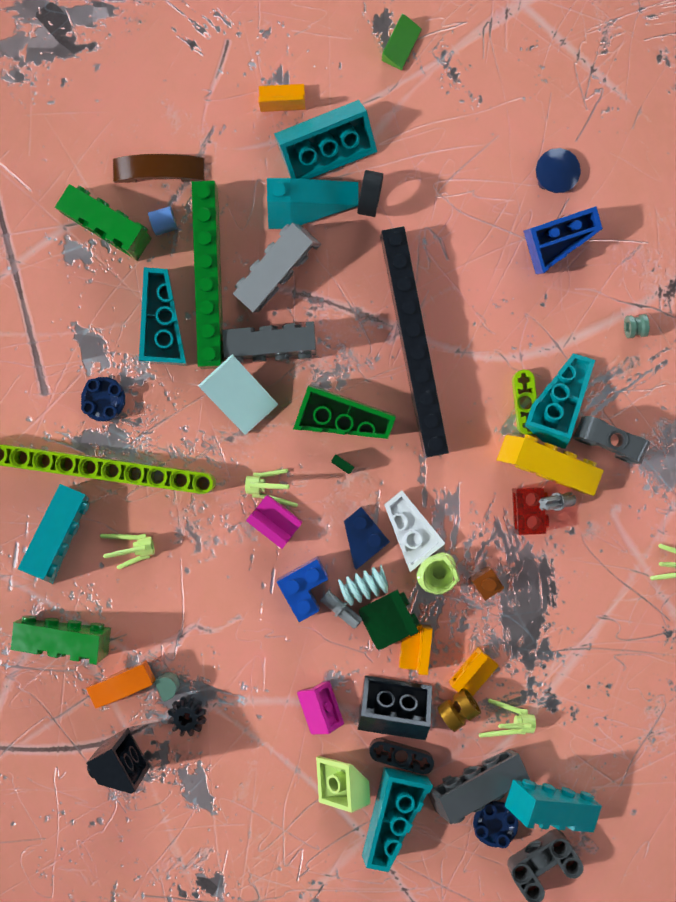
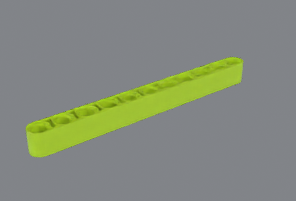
(80, 463)

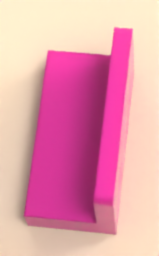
(274, 521)
(320, 708)

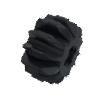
(196, 716)

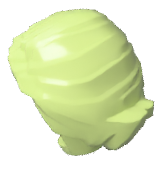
(437, 573)

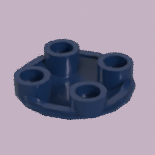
(558, 170)
(102, 399)
(495, 825)

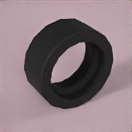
(370, 193)

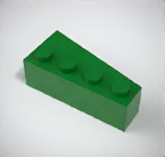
(103, 221)
(341, 415)
(61, 638)

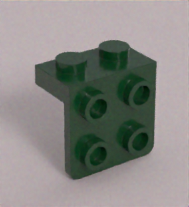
(389, 619)

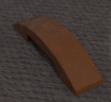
(158, 166)

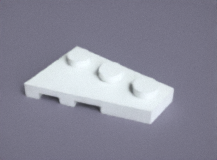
(412, 530)

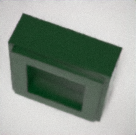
(342, 464)

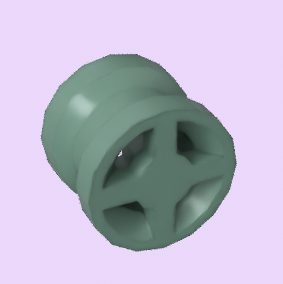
(636, 326)

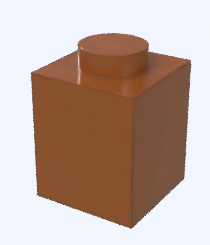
(486, 583)

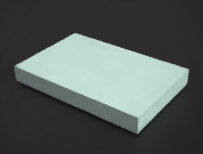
(238, 394)

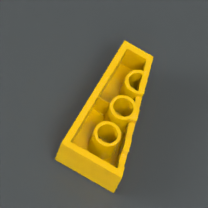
(551, 464)

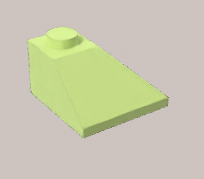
(341, 785)

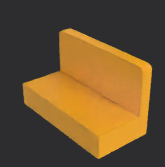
(281, 97)
(416, 650)
(473, 672)

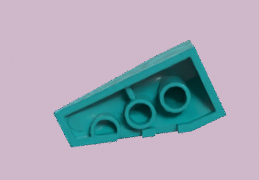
(307, 200)
(557, 408)

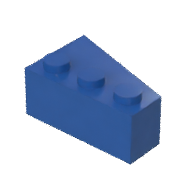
(557, 238)

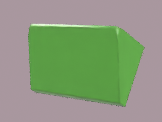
(401, 42)

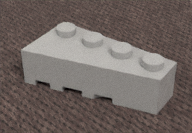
(275, 267)

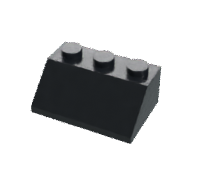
(395, 708)
(118, 763)

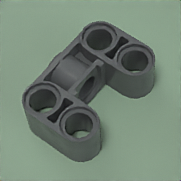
(598, 433)
(540, 857)

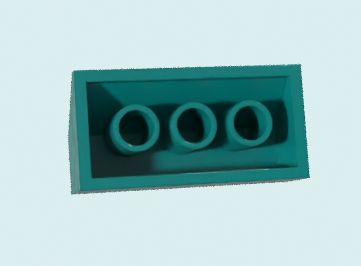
(326, 141)

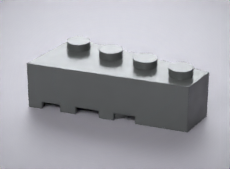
(270, 342)
(477, 786)

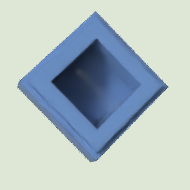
(162, 220)

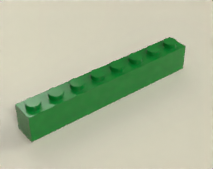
(207, 274)

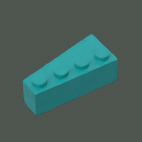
(55, 534)
(552, 806)
(395, 807)

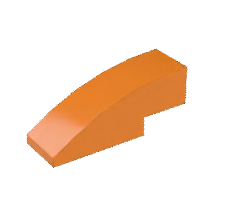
(121, 684)

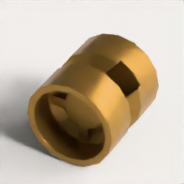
(453, 715)

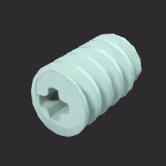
(364, 585)

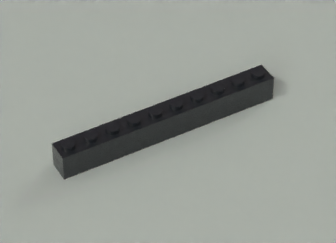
(414, 342)

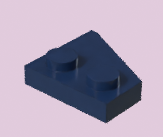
(363, 537)

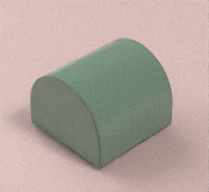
(167, 685)

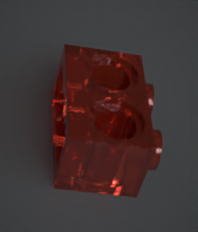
(523, 511)

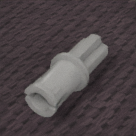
(557, 501)
(341, 609)

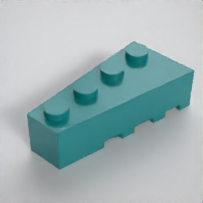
(159, 322)

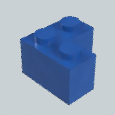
(297, 588)

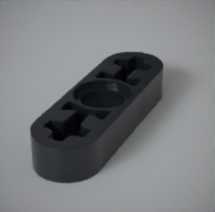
(419, 754)

